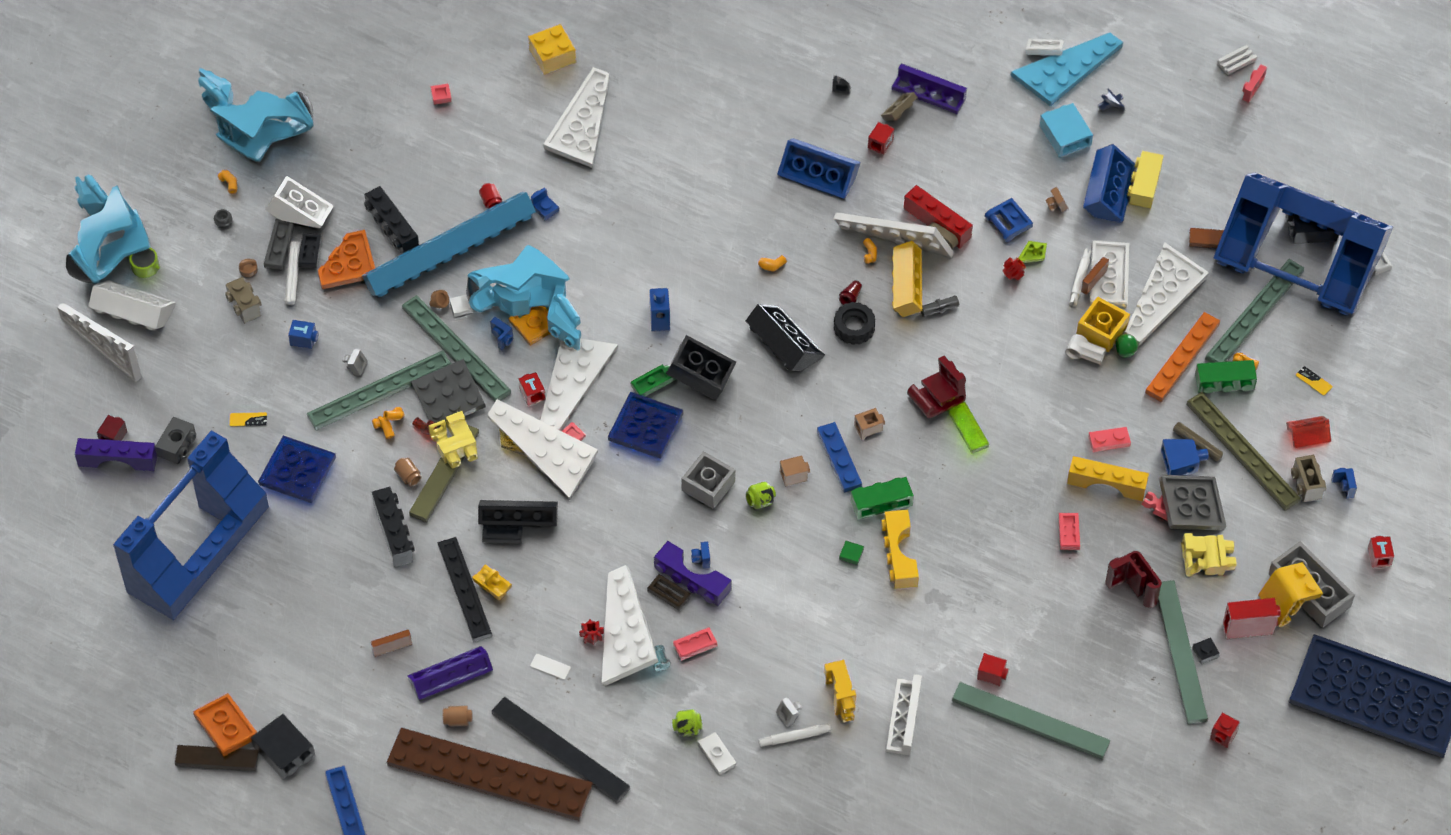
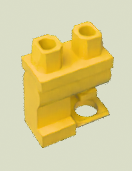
(844, 697)

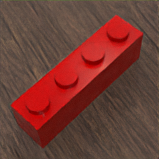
(931, 210)

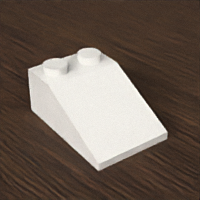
(298, 205)

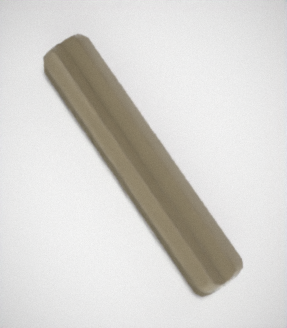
(1200, 442)

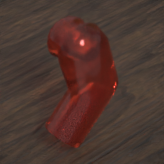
(422, 426)

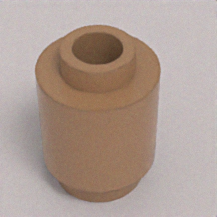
(407, 471)
(457, 716)

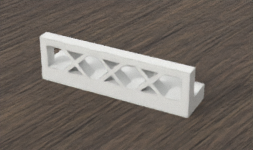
(911, 718)

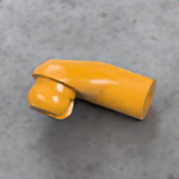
(227, 176)
(871, 257)
(1241, 357)

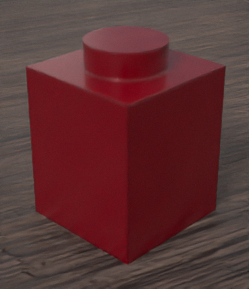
(112, 429)

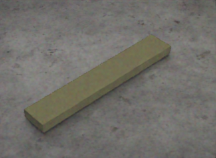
(435, 487)

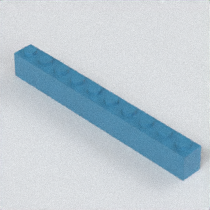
(448, 244)

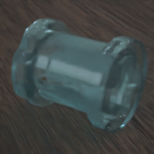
(663, 663)

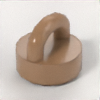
(248, 267)
(439, 299)

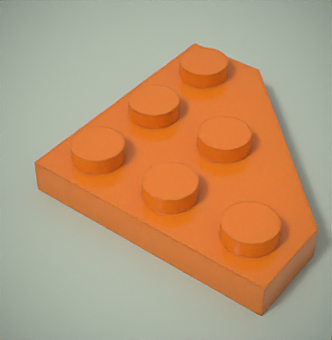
(347, 261)

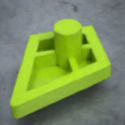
(1033, 252)

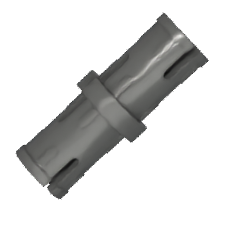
(940, 306)

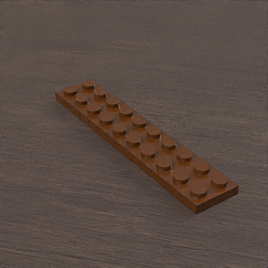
(490, 774)

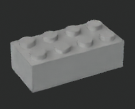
(1335, 596)

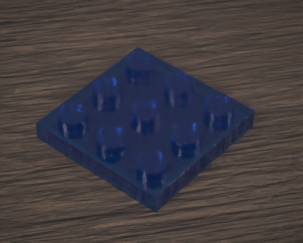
(645, 425)
(297, 469)

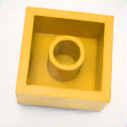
(552, 49)
(1103, 323)

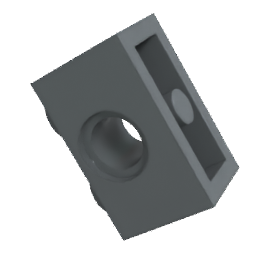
(176, 430)

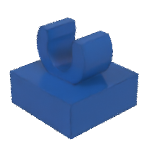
(702, 555)

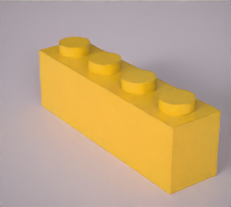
(907, 278)

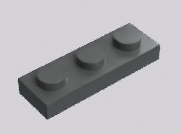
(278, 244)

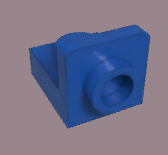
(544, 204)
(502, 332)
(1347, 480)

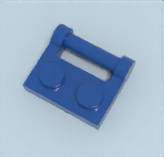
(1012, 215)

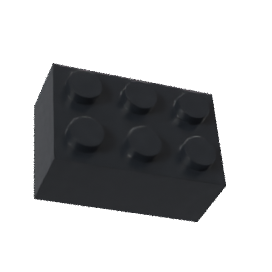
(701, 367)

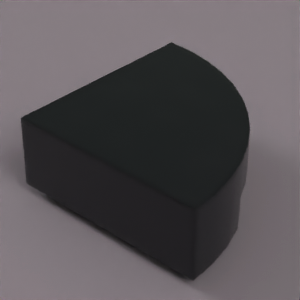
(840, 85)

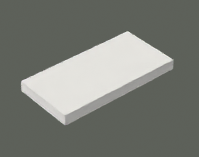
(1114, 283)

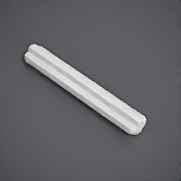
(292, 273)

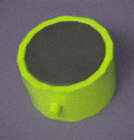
(144, 263)

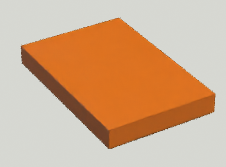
(225, 724)

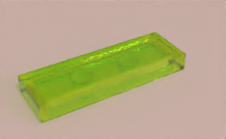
(968, 427)

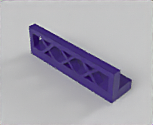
(932, 85)
(450, 672)

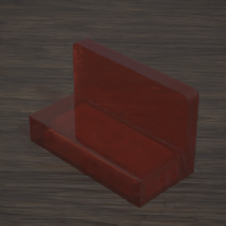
(1309, 431)

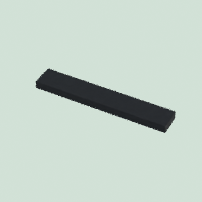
(464, 589)

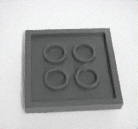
(448, 392)
(1192, 502)

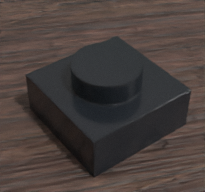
(1206, 650)

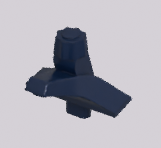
(1111, 100)

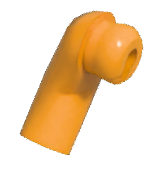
(772, 265)
(394, 415)
(385, 425)

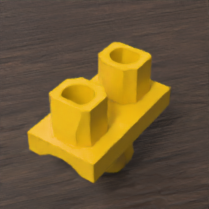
(492, 582)

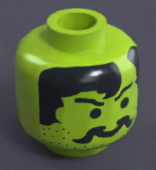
(760, 495)
(687, 723)

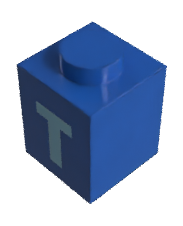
(302, 334)

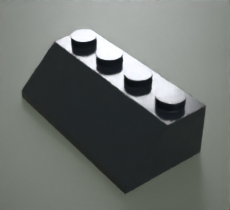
(783, 337)

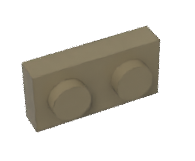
(903, 103)

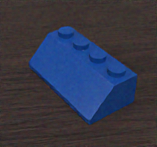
(818, 168)
(1109, 184)

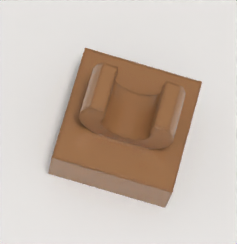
(1057, 200)

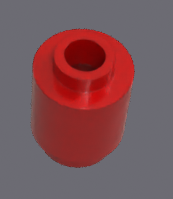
(490, 195)

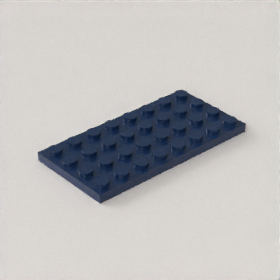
(1375, 695)

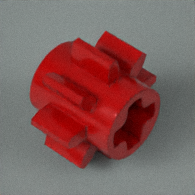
(1014, 268)
(591, 632)

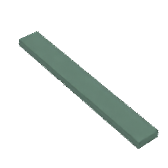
(1253, 315)
(456, 348)
(376, 391)
(1181, 654)
(1031, 720)

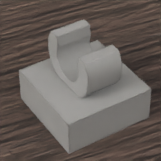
(356, 362)
(788, 711)

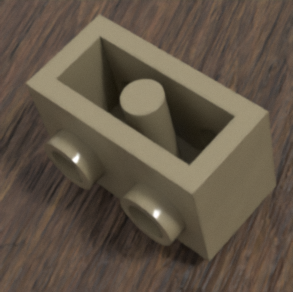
(243, 300)
(1308, 478)

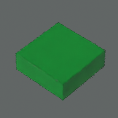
(851, 552)

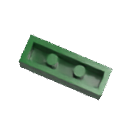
(1225, 376)
(881, 497)

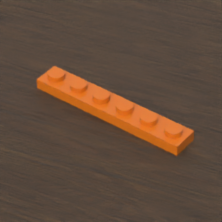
(1182, 357)

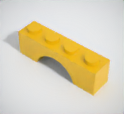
(1089, 472)
(903, 569)

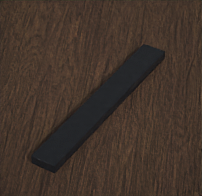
(560, 749)

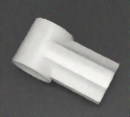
(1081, 348)

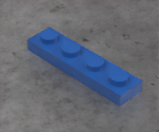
(839, 457)
(344, 801)

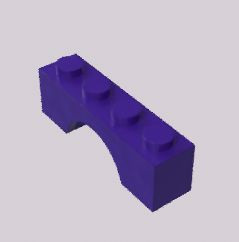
(139, 455)
(710, 586)

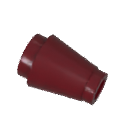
(850, 293)

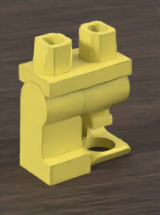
(459, 445)
(1213, 552)

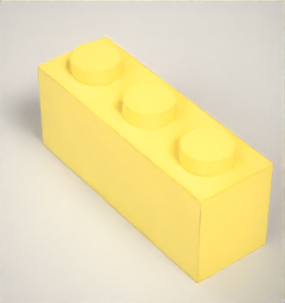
(1145, 179)

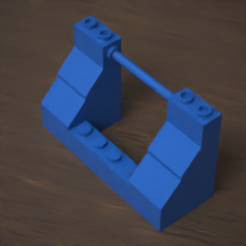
(1254, 214)
(221, 490)

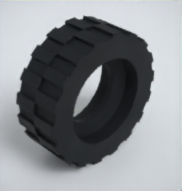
(854, 310)

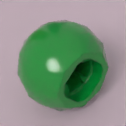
(1126, 345)

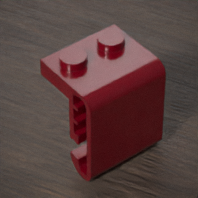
(940, 390)
(1138, 574)

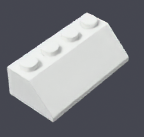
(131, 304)

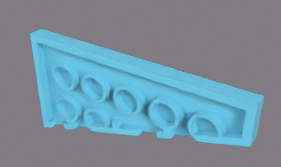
(1058, 74)

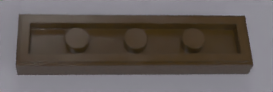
(212, 758)

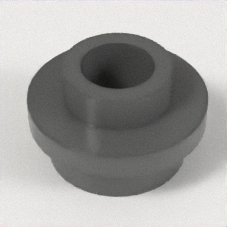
(225, 215)

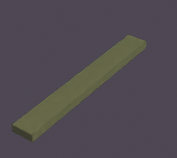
(1243, 451)

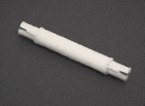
(1081, 273)
(795, 735)

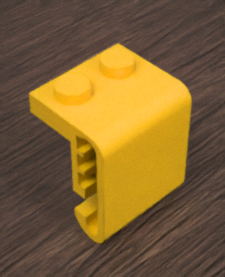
(1290, 588)

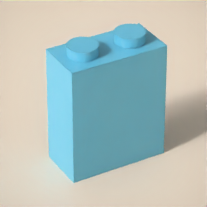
(1066, 130)

